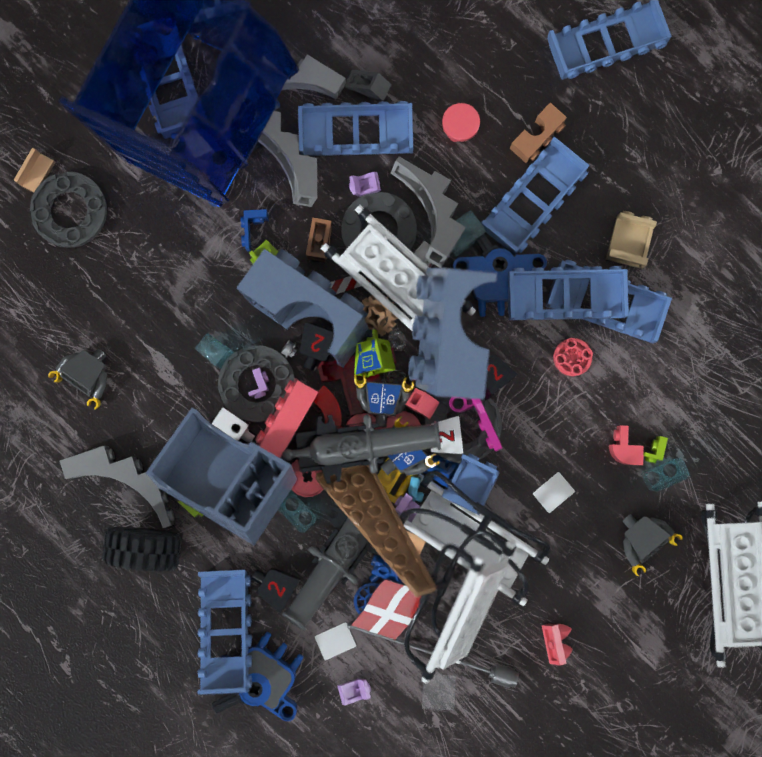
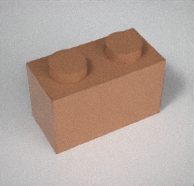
(319, 235)

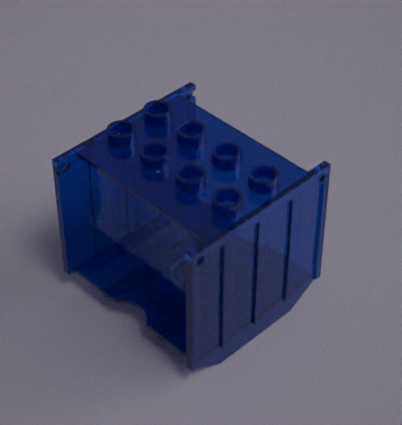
(222, 120)

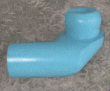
(413, 489)

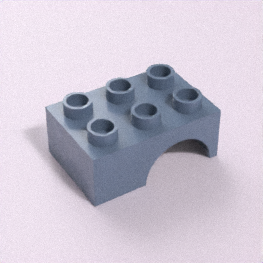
(286, 296)
(447, 358)
(222, 477)

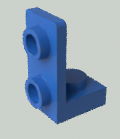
(256, 217)

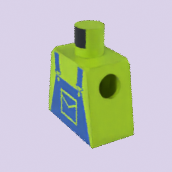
(373, 356)

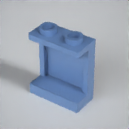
(473, 480)

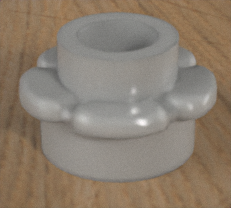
(289, 349)

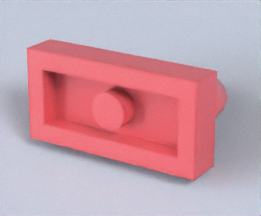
(553, 639)

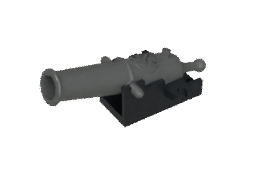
(357, 444)
(335, 562)

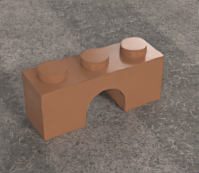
(527, 145)

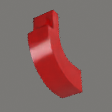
(329, 405)

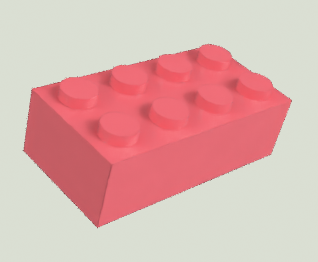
(287, 417)

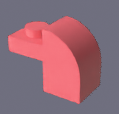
(422, 403)
(623, 452)

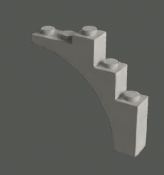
(316, 77)
(299, 168)
(440, 208)
(101, 463)

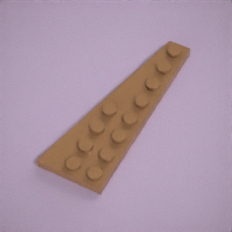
(372, 512)

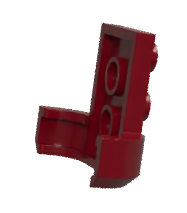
(332, 372)

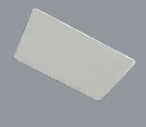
(553, 492)
(335, 641)

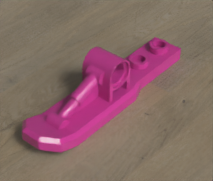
(484, 422)

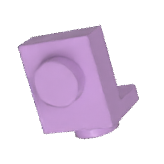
(364, 184)
(261, 379)
(404, 504)
(354, 691)

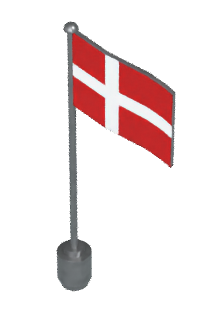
(391, 612)

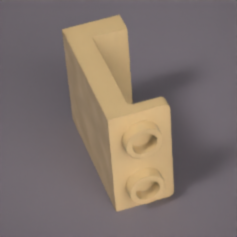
(631, 239)

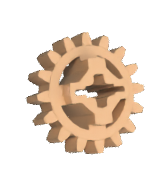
(378, 322)

